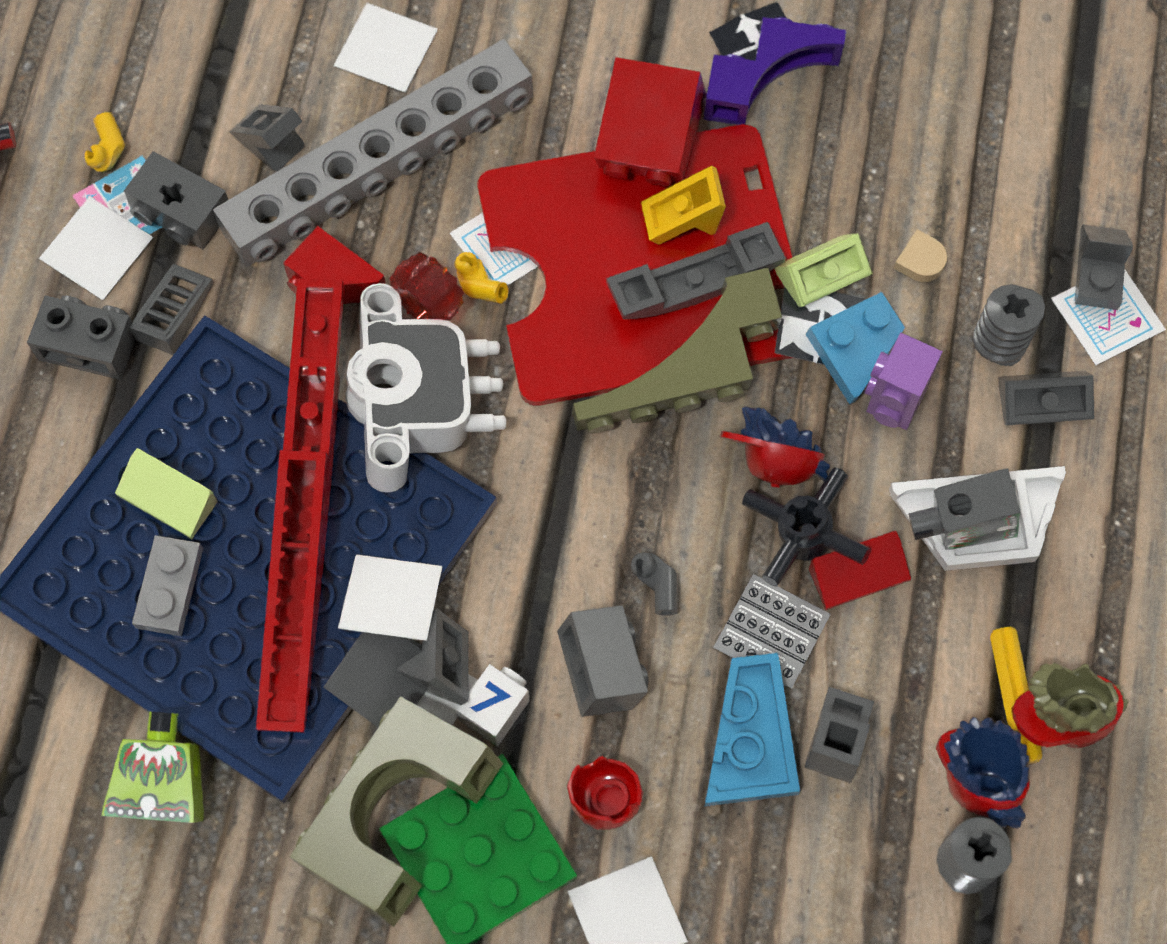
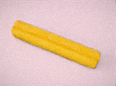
(1012, 679)

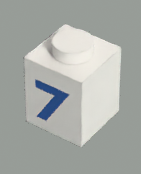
(494, 703)

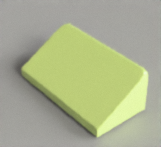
(824, 269)
(165, 493)

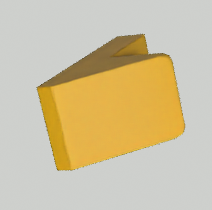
(685, 205)

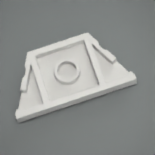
(1036, 497)

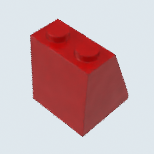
(649, 121)

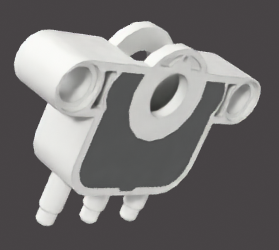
(429, 392)

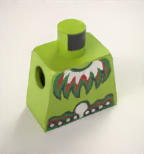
(156, 776)

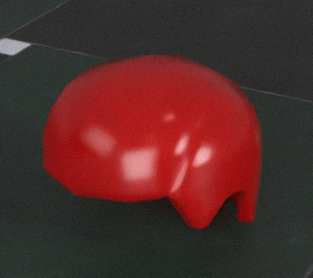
(605, 793)

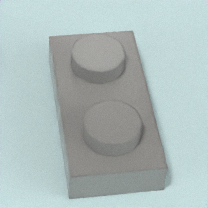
(167, 585)

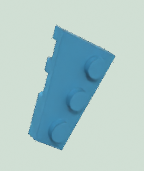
(754, 736)

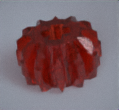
(427, 288)

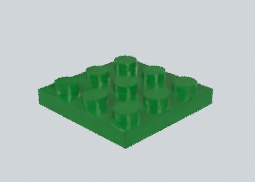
(480, 858)

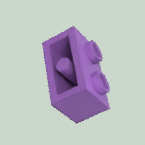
(901, 381)

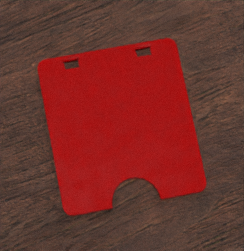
(593, 227)

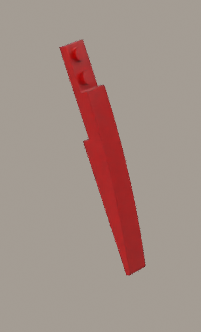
(301, 507)

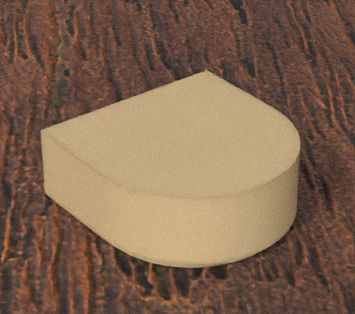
(922, 258)

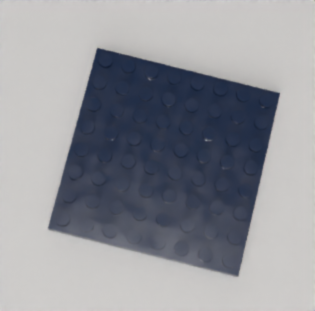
(222, 423)

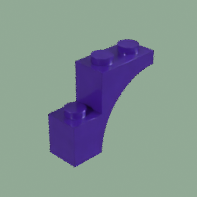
(780, 49)

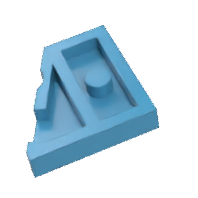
(853, 341)

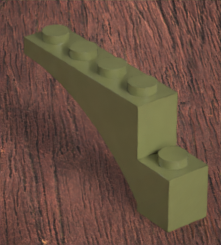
(703, 368)

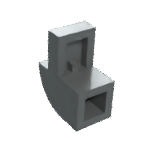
(839, 735)

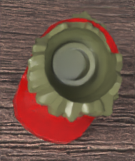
(1068, 707)

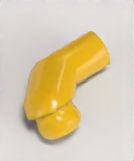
(110, 146)
(475, 280)

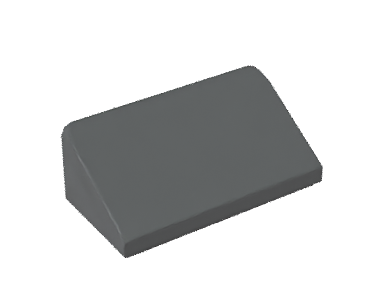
(1047, 397)

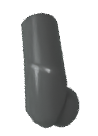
(660, 578)

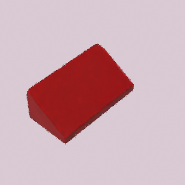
(844, 580)

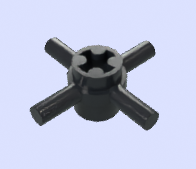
(817, 528)

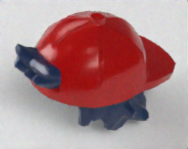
(778, 450)
(987, 769)

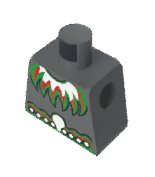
(987, 510)

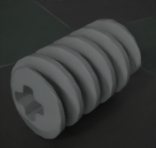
(1008, 324)
(974, 855)

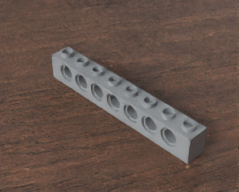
(385, 132)

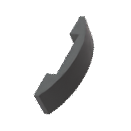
(694, 278)

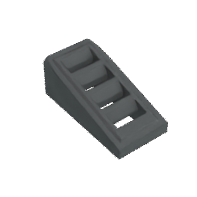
(171, 338)

